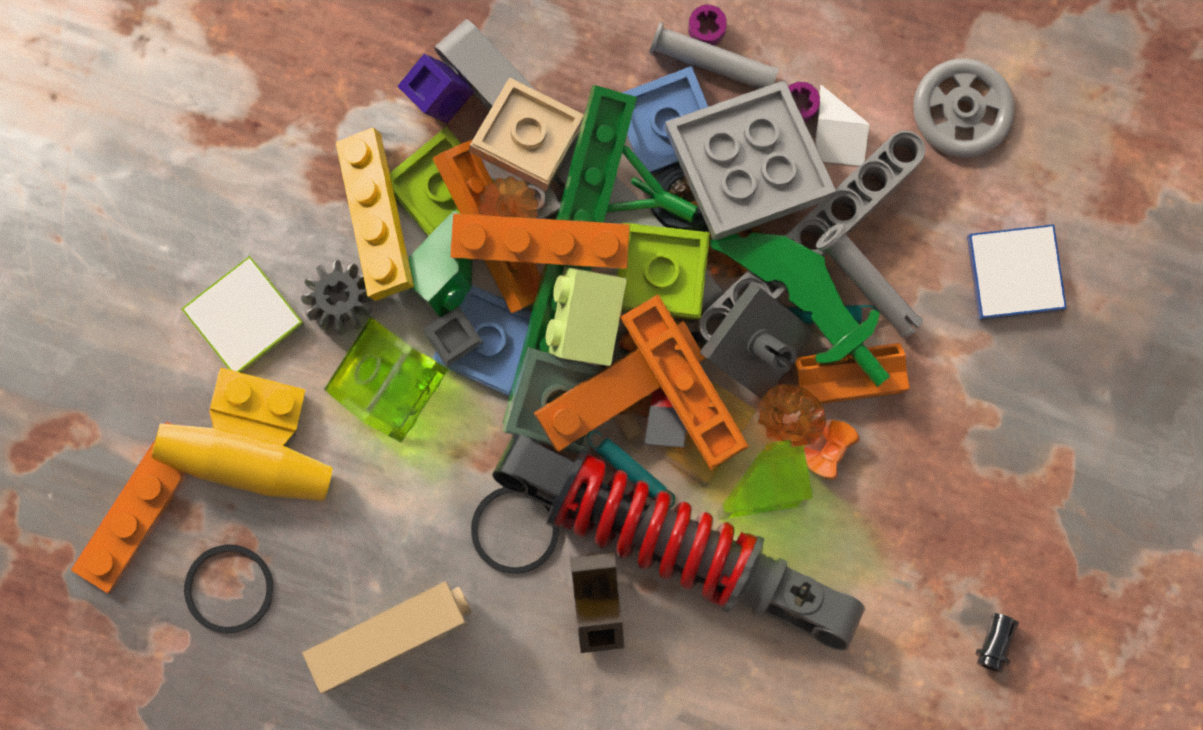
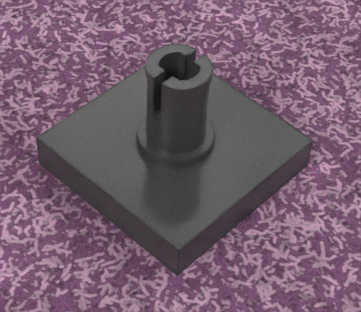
(757, 341)

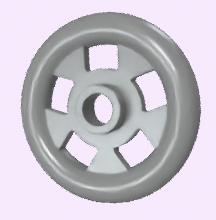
(943, 135)

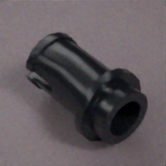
(997, 643)

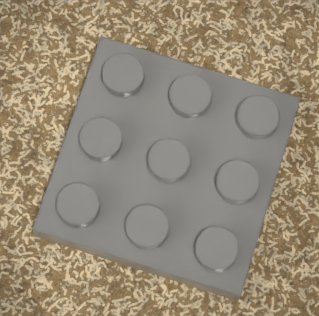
(749, 160)

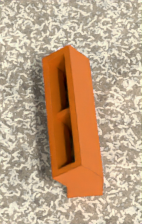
(847, 380)

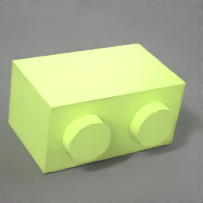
(585, 316)

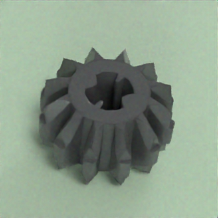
(334, 283)

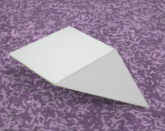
(840, 132)

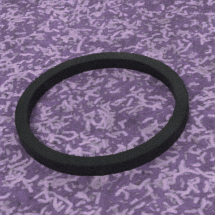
(513, 570)
(188, 585)

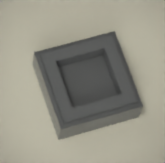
(452, 336)

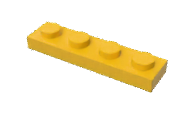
(374, 214)

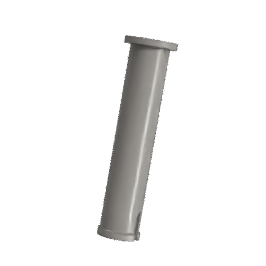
(712, 58)
(869, 280)

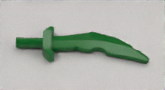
(811, 291)

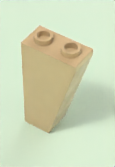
(387, 637)

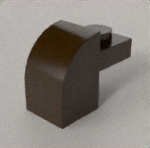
(597, 602)

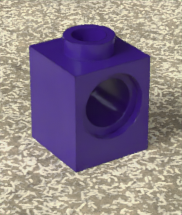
(435, 88)

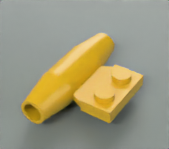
(247, 441)

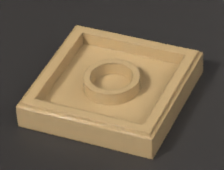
(527, 134)

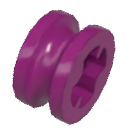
(720, 24)
(813, 100)

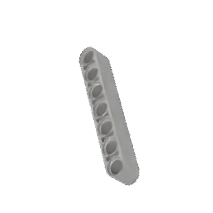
(819, 220)

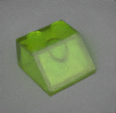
(385, 380)
(772, 483)

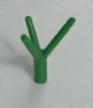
(651, 187)

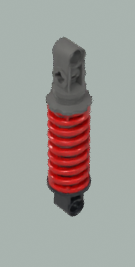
(727, 568)

